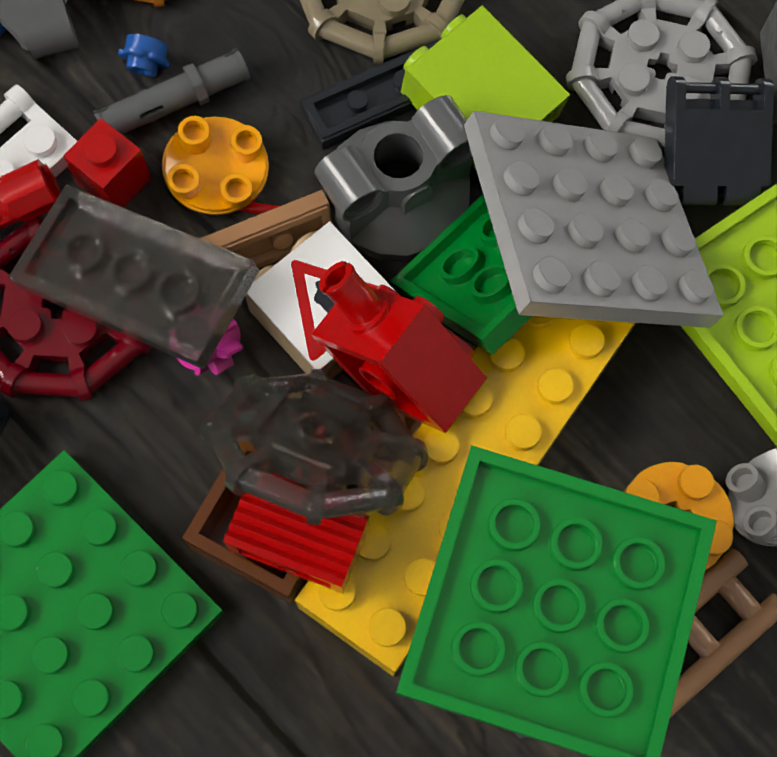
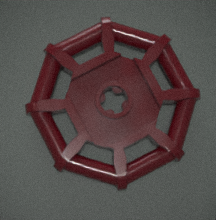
(52, 339)

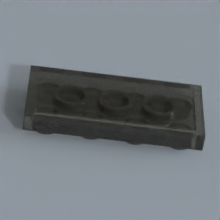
(135, 275)

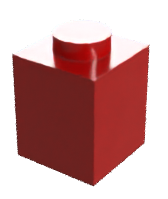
(108, 164)

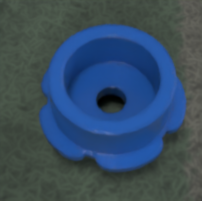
(144, 55)

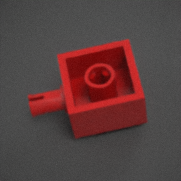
(397, 348)

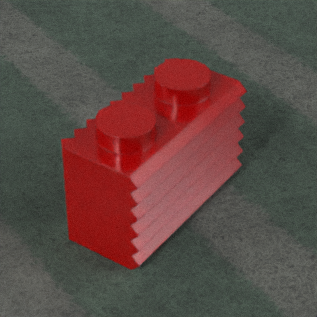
(287, 543)

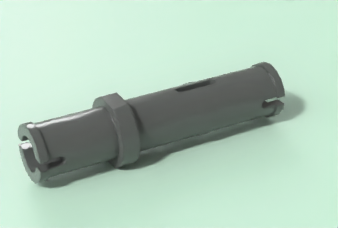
(176, 93)

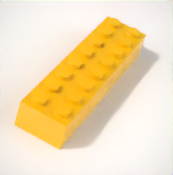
(517, 412)

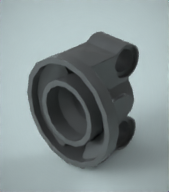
(400, 215)

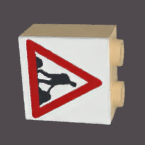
(289, 296)

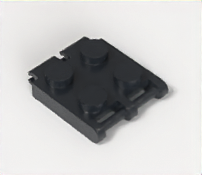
(718, 145)

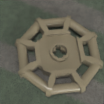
(379, 18)

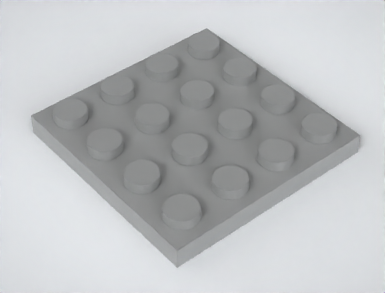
(589, 224)

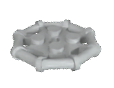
(650, 42)

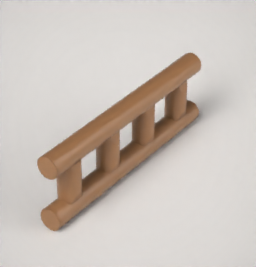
(719, 654)

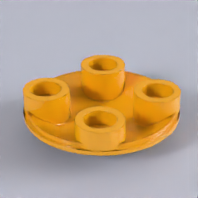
(215, 164)

